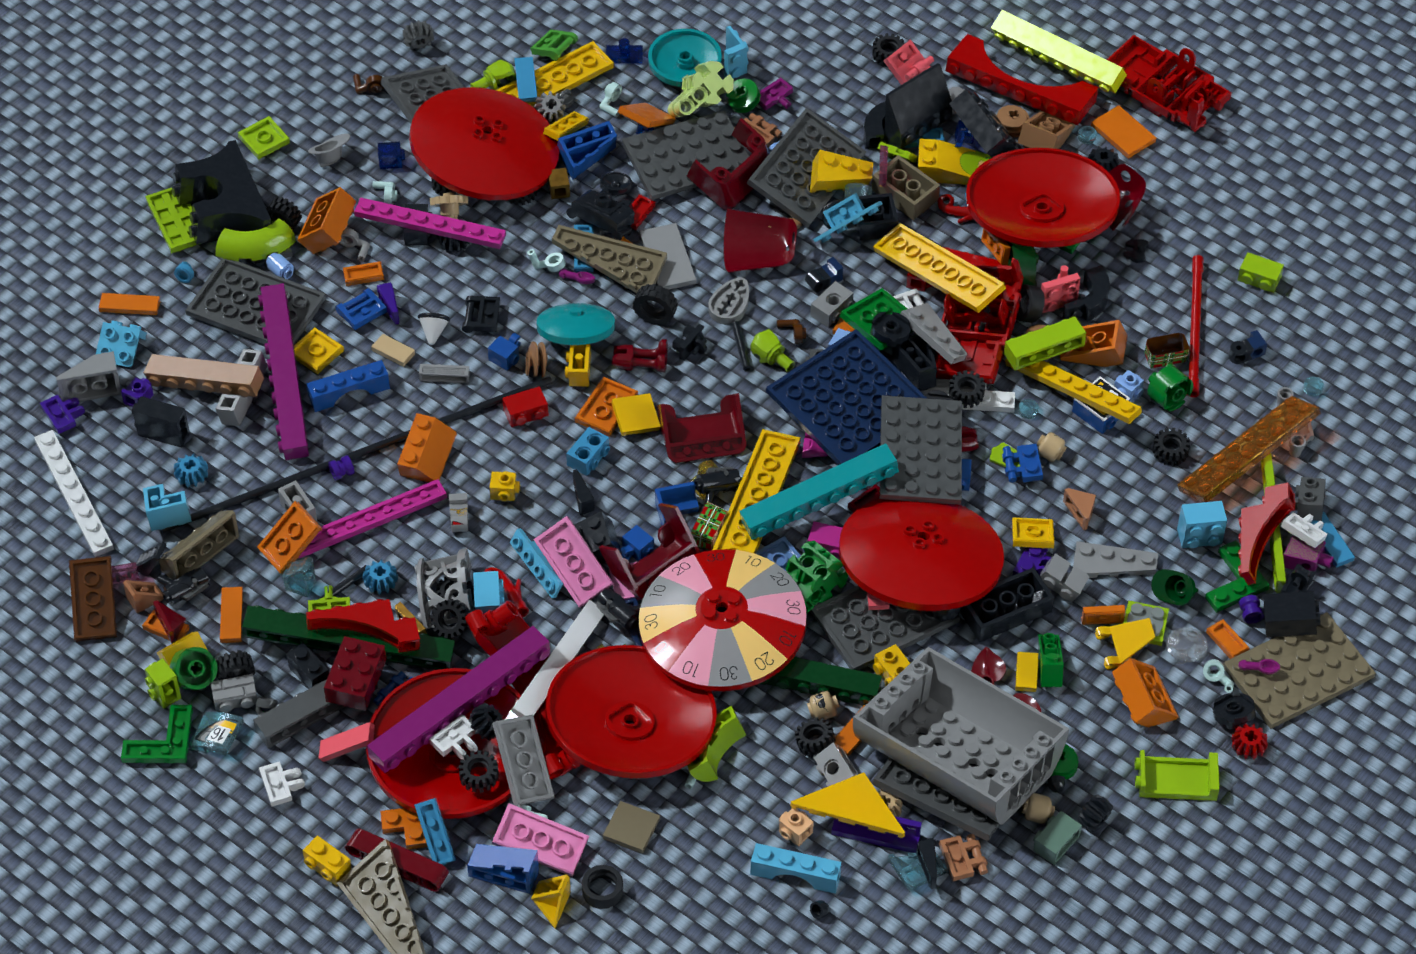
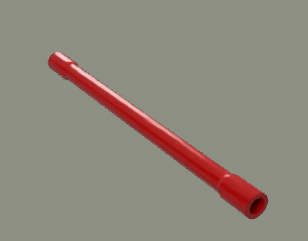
(1197, 270)

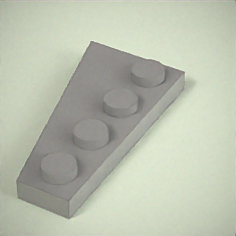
(1111, 560)

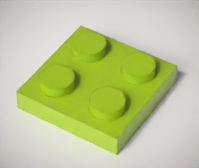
(263, 137)

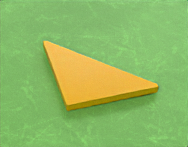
(853, 803)

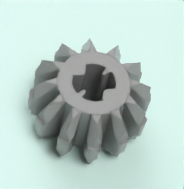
(554, 102)

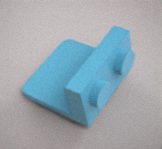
(735, 54)
(121, 340)

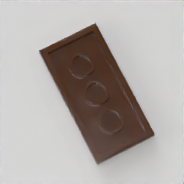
(92, 598)

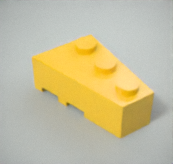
(834, 171)

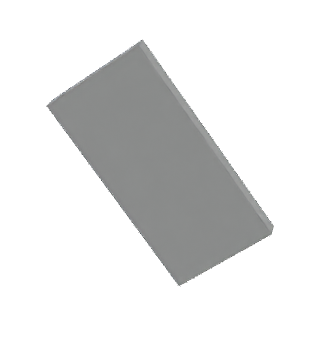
(677, 269)
(523, 760)

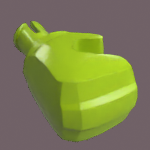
(495, 71)
(771, 350)

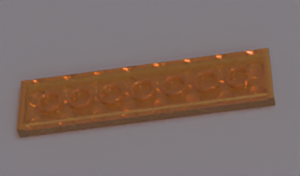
(1248, 449)

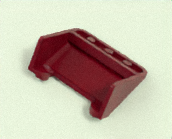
(703, 434)

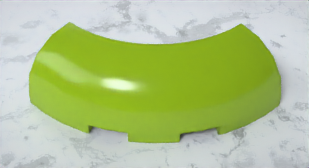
(255, 244)
(727, 732)

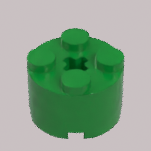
(1169, 387)
(205, 668)

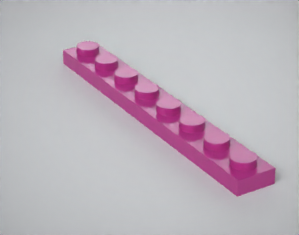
(430, 223)
(376, 516)

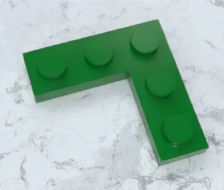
(1232, 592)
(171, 750)

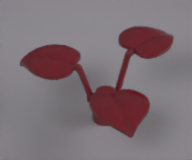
(992, 668)

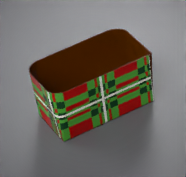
(1167, 343)

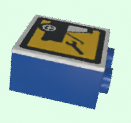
(1098, 419)

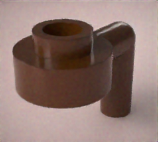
(373, 84)
(798, 331)

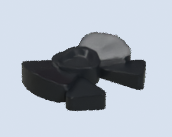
(1139, 247)

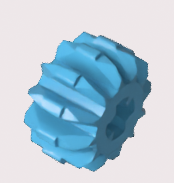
(190, 470)
(380, 576)

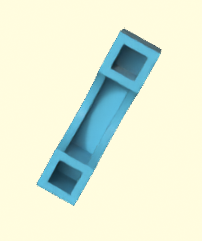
(818, 871)

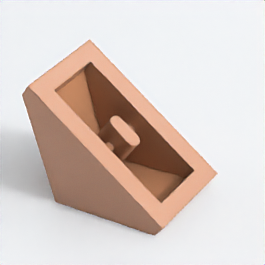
(1080, 505)
(141, 594)

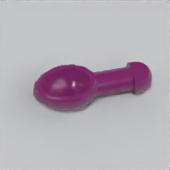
(581, 277)
(1265, 666)

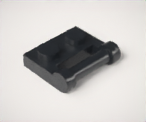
(487, 316)

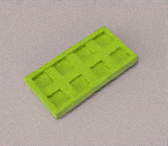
(171, 219)

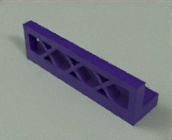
(886, 839)

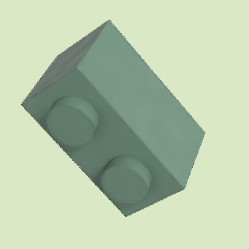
(1056, 837)

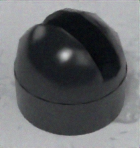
(1056, 783)
(818, 906)

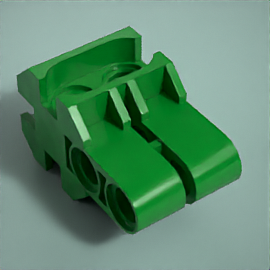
(810, 579)

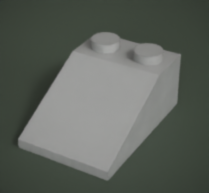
(91, 379)

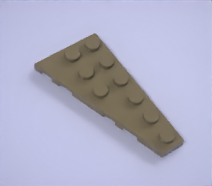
(619, 260)
(380, 898)

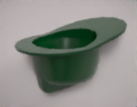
(1173, 587)

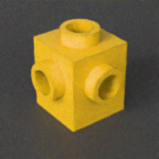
(503, 486)

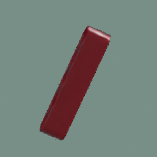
(410, 864)

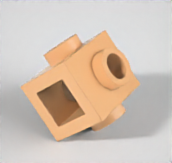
(795, 826)

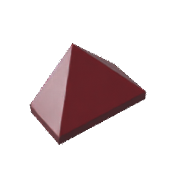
(170, 620)

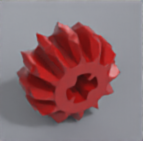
(1249, 741)

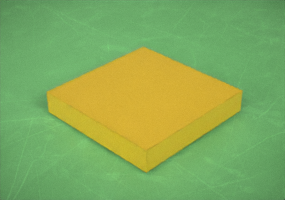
(317, 350)
(635, 414)
(1032, 533)

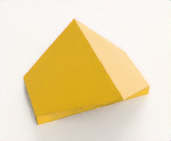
(552, 897)

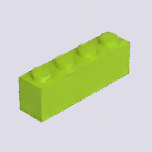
(1044, 343)

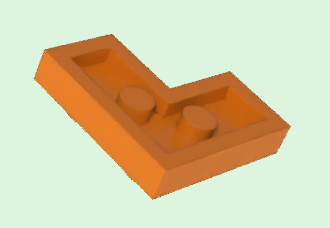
(404, 820)

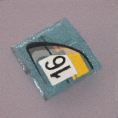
(216, 732)

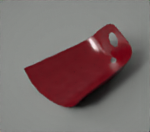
(753, 244)

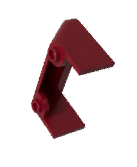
(731, 188)
(675, 545)

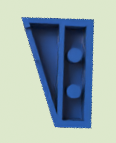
(586, 147)
(505, 866)

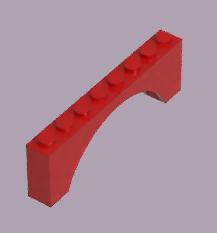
(1065, 102)

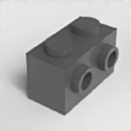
(1310, 497)

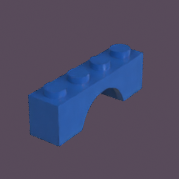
(326, 391)

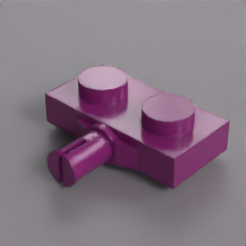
(775, 94)

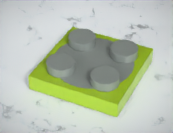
(1157, 615)

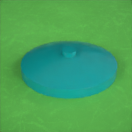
(679, 52)
(575, 324)

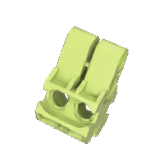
(701, 89)

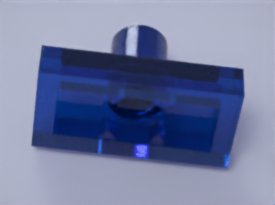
(625, 52)

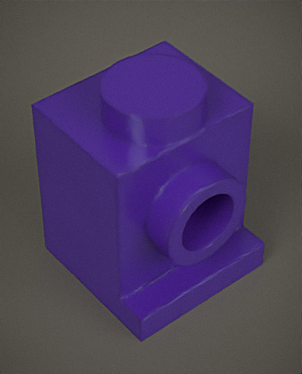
(135, 390)

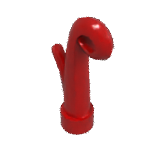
(954, 210)
(513, 592)

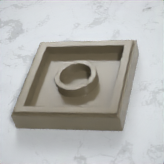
(631, 827)

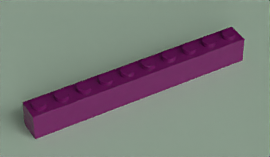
(284, 372)
(458, 699)

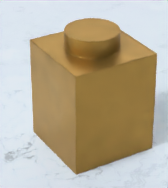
(559, 184)

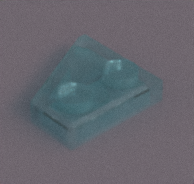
(910, 870)

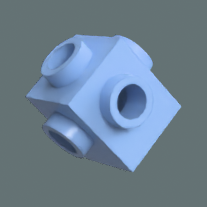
(1130, 385)

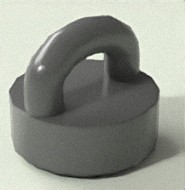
(568, 97)
(265, 702)

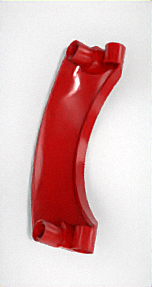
(492, 633)

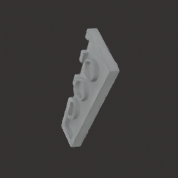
(932, 330)

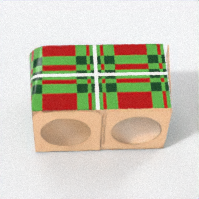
(708, 526)

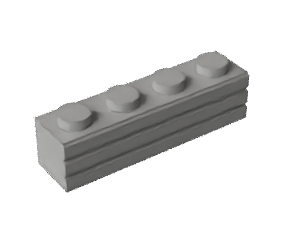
(444, 373)

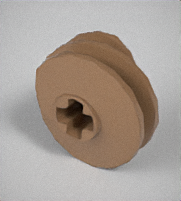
(1012, 118)
(536, 357)

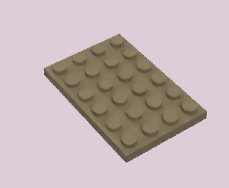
(1309, 673)

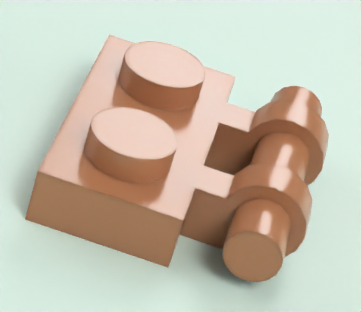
(770, 129)
(957, 859)

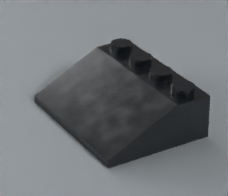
(917, 107)

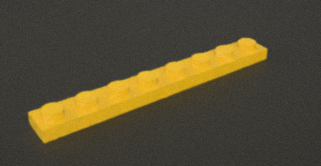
(1082, 390)

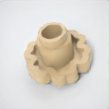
(449, 204)

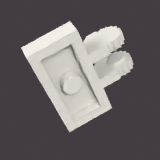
(1303, 529)
(454, 735)
(276, 785)

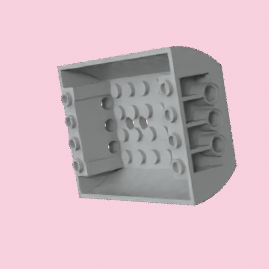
(975, 726)

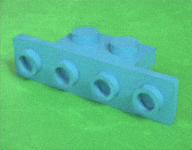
(844, 213)
(536, 562)

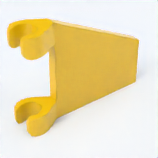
(1127, 639)

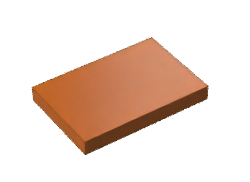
(646, 115)
(1123, 131)
(598, 409)
(289, 537)

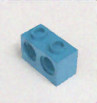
(588, 451)

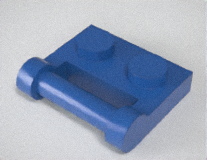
(364, 312)

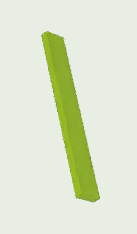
(1275, 538)

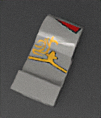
(459, 512)

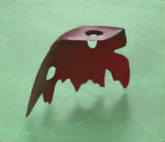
(1135, 186)

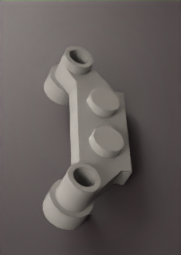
(1303, 436)

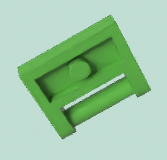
(547, 44)

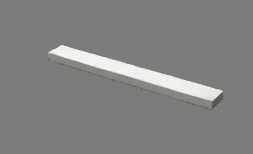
(562, 654)

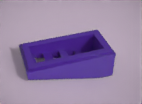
(387, 297)

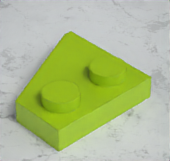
(892, 150)

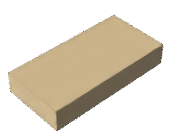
(393, 350)

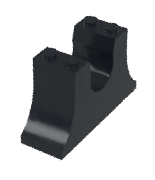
(220, 195)

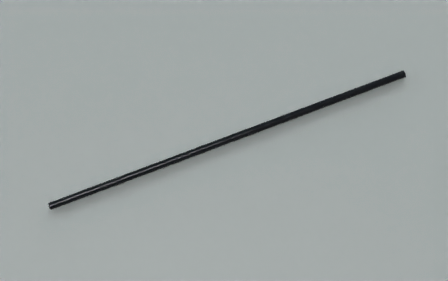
(353, 455)

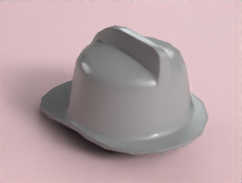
(330, 150)

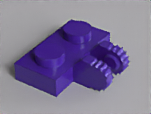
(62, 413)
(1032, 558)

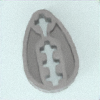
(725, 293)

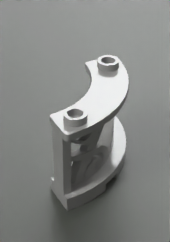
(430, 571)

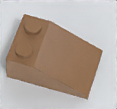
(1045, 131)

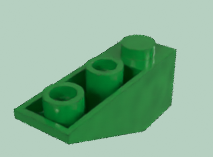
(1050, 660)

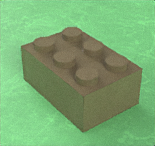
(910, 187)

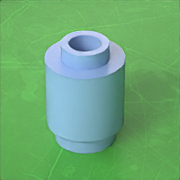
(280, 266)

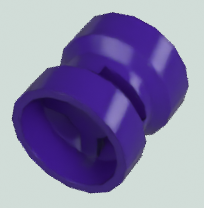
(341, 467)
(1251, 609)

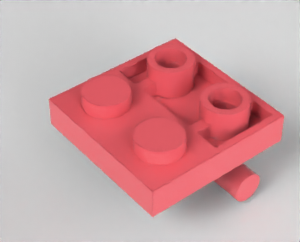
(907, 62)
(1060, 290)

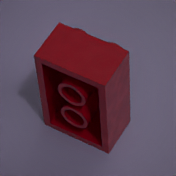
(355, 673)

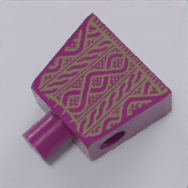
(1307, 556)

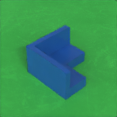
(678, 495)

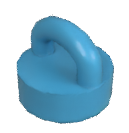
(184, 272)

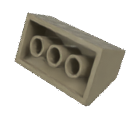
(200, 545)

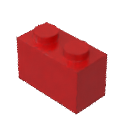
(525, 406)

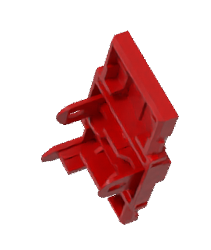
(1146, 63)
(983, 348)

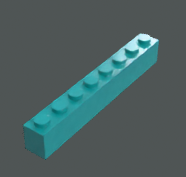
(819, 491)

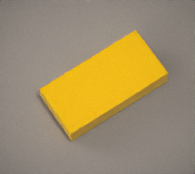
(1026, 672)

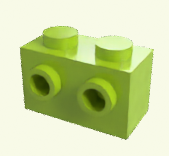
(162, 683)

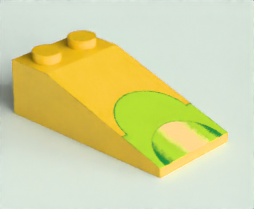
(948, 163)

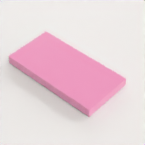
(573, 561)
(556, 844)

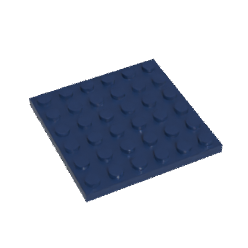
(840, 396)

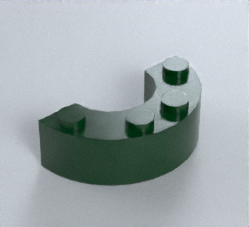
(1027, 259)

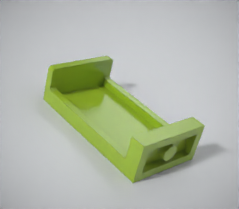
(1177, 777)

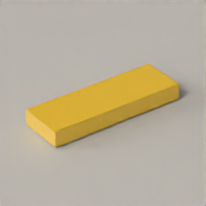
(566, 125)

